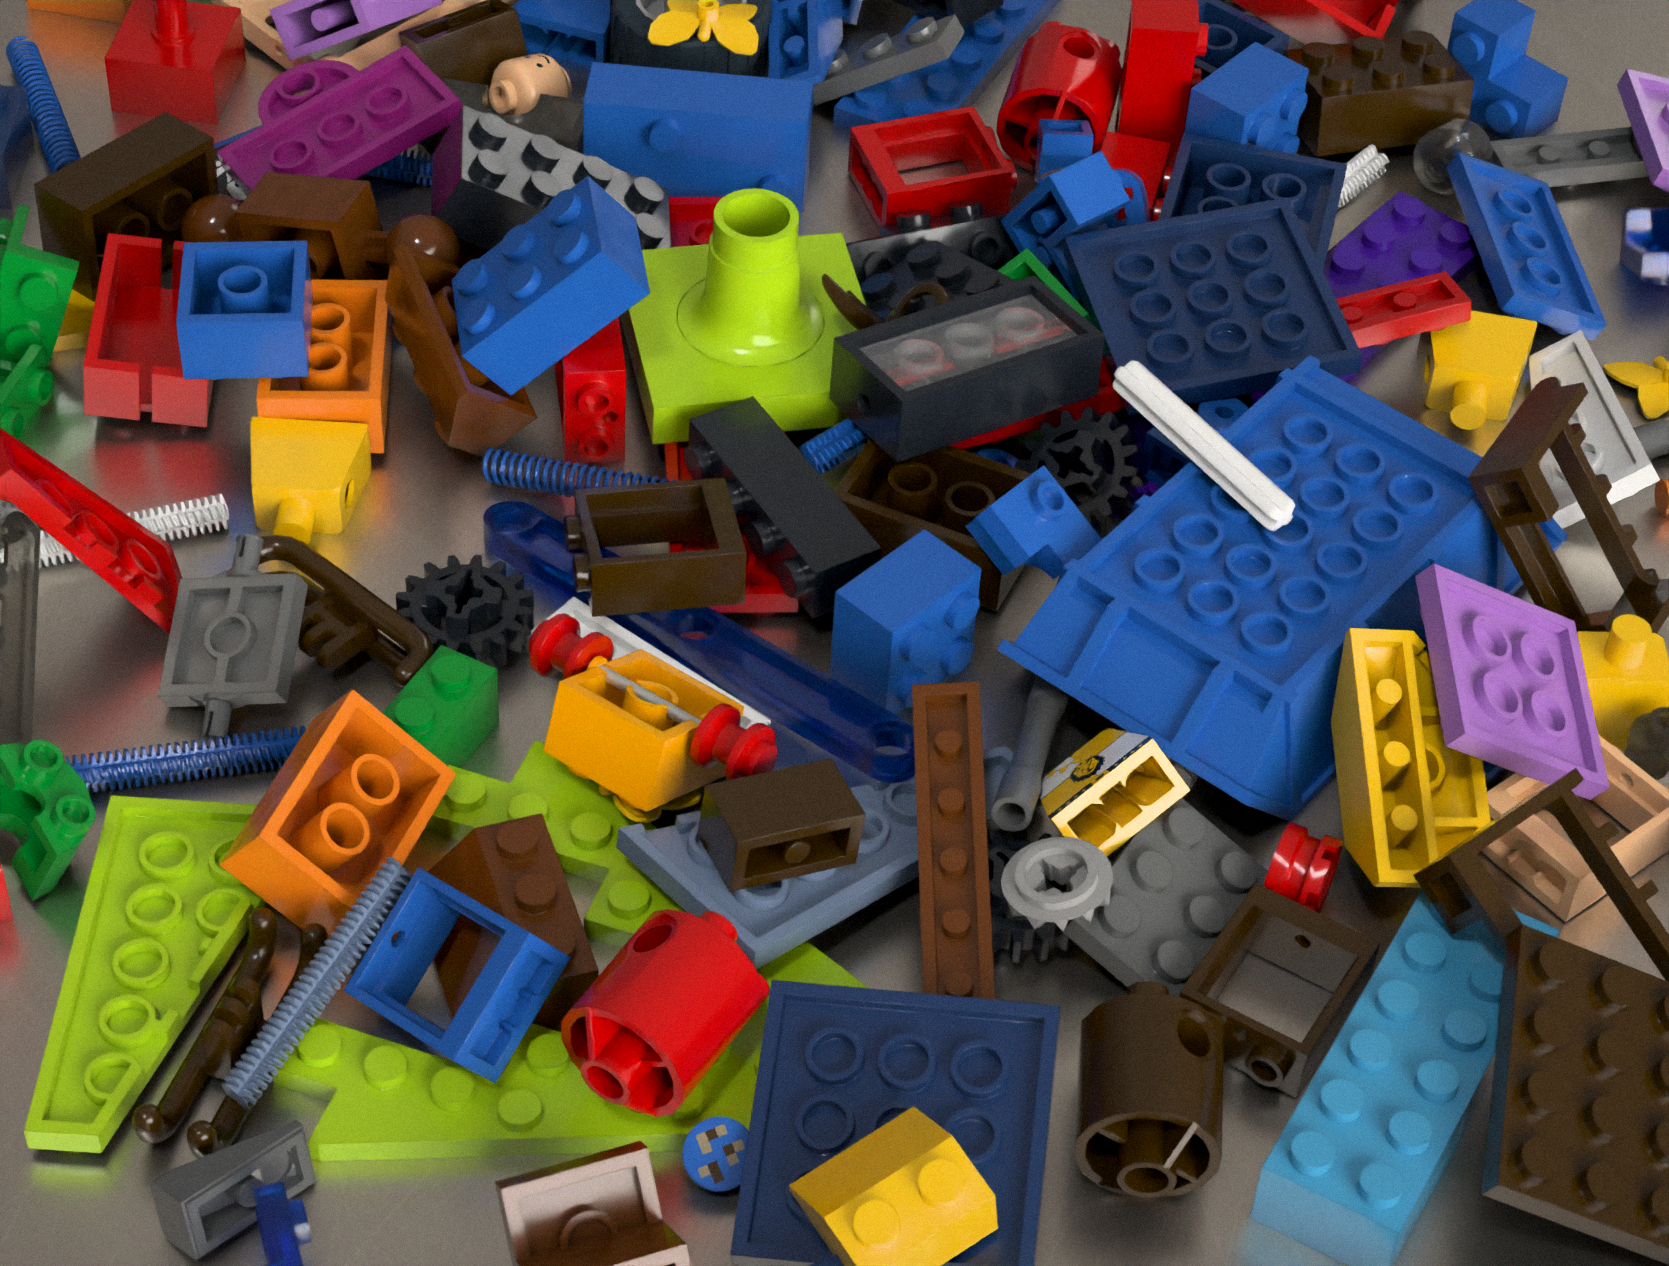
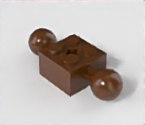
(328, 213)

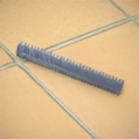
(316, 984)

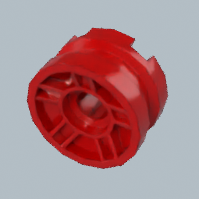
(1304, 866)

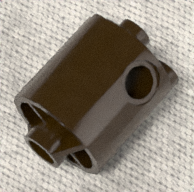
(1150, 1094)

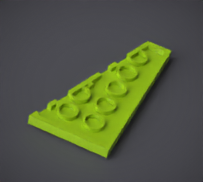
(140, 962)

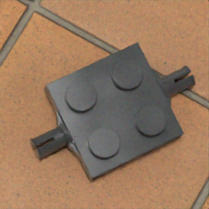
(233, 639)

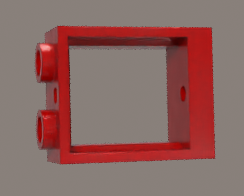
(925, 140)
(593, 398)

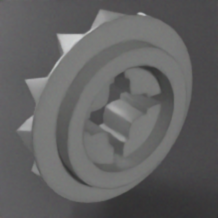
(1065, 862)

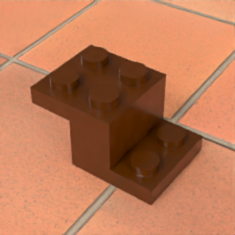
(589, 1213)

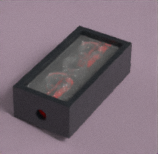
(965, 367)

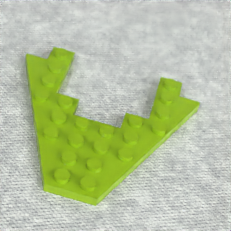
(420, 1106)

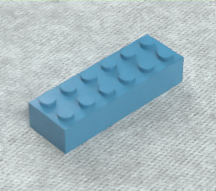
(1390, 1094)

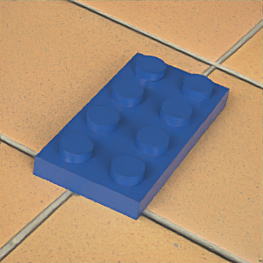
(1525, 247)

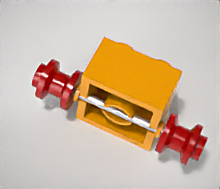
(640, 720)

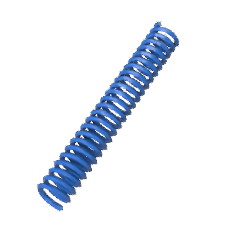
(42, 103)
(491, 477)

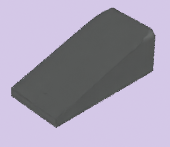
(213, 1195)

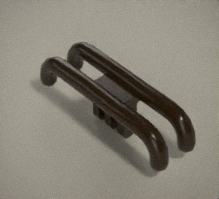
(348, 615)
(223, 1041)

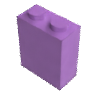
(318, 24)

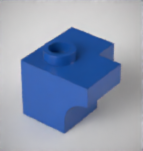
(1034, 527)

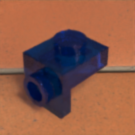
(1646, 243)
(281, 1224)

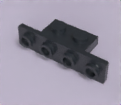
(965, 228)

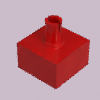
(176, 59)

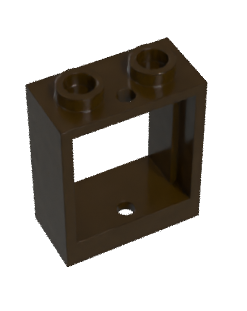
(650, 516)
(1273, 930)

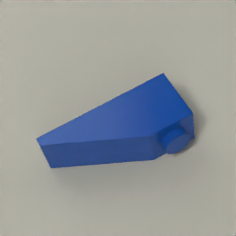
(804, 38)

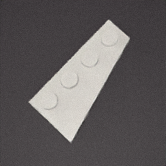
(1610, 438)

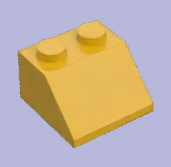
(899, 1197)

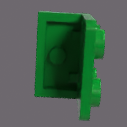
(32, 291)

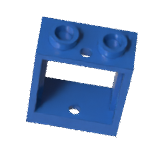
(500, 1000)

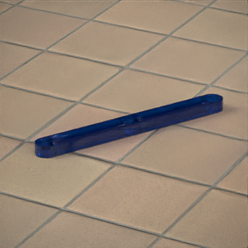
(728, 658)

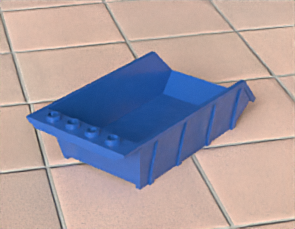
(1236, 632)

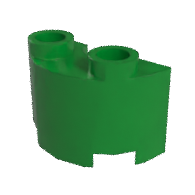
(44, 809)

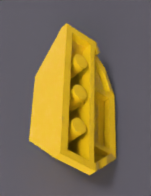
(1397, 781)

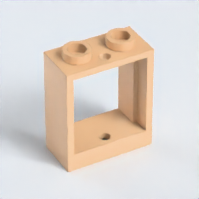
(1551, 865)

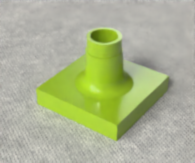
(741, 320)

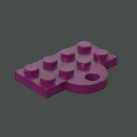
(344, 121)

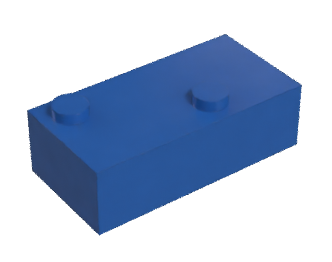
(700, 129)

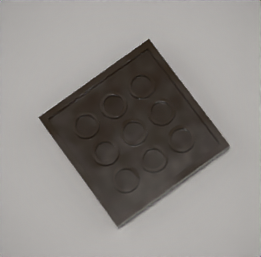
(1581, 1093)

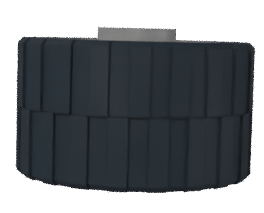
(630, 46)

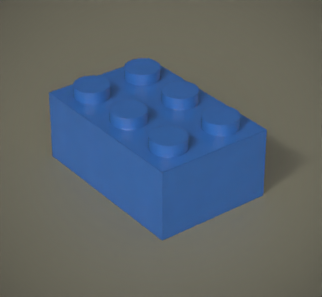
(549, 285)

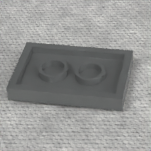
(1168, 899)

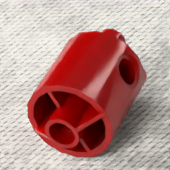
(1058, 76)
(663, 1011)

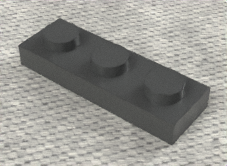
(889, 57)
(1573, 157)

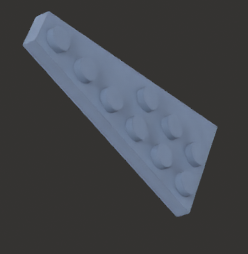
(793, 910)

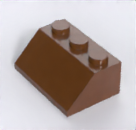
(467, 404)
(520, 878)

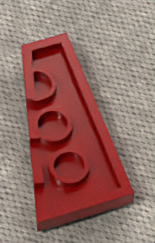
(93, 530)

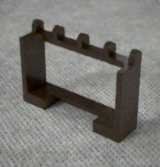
(1520, 498)
(1467, 893)

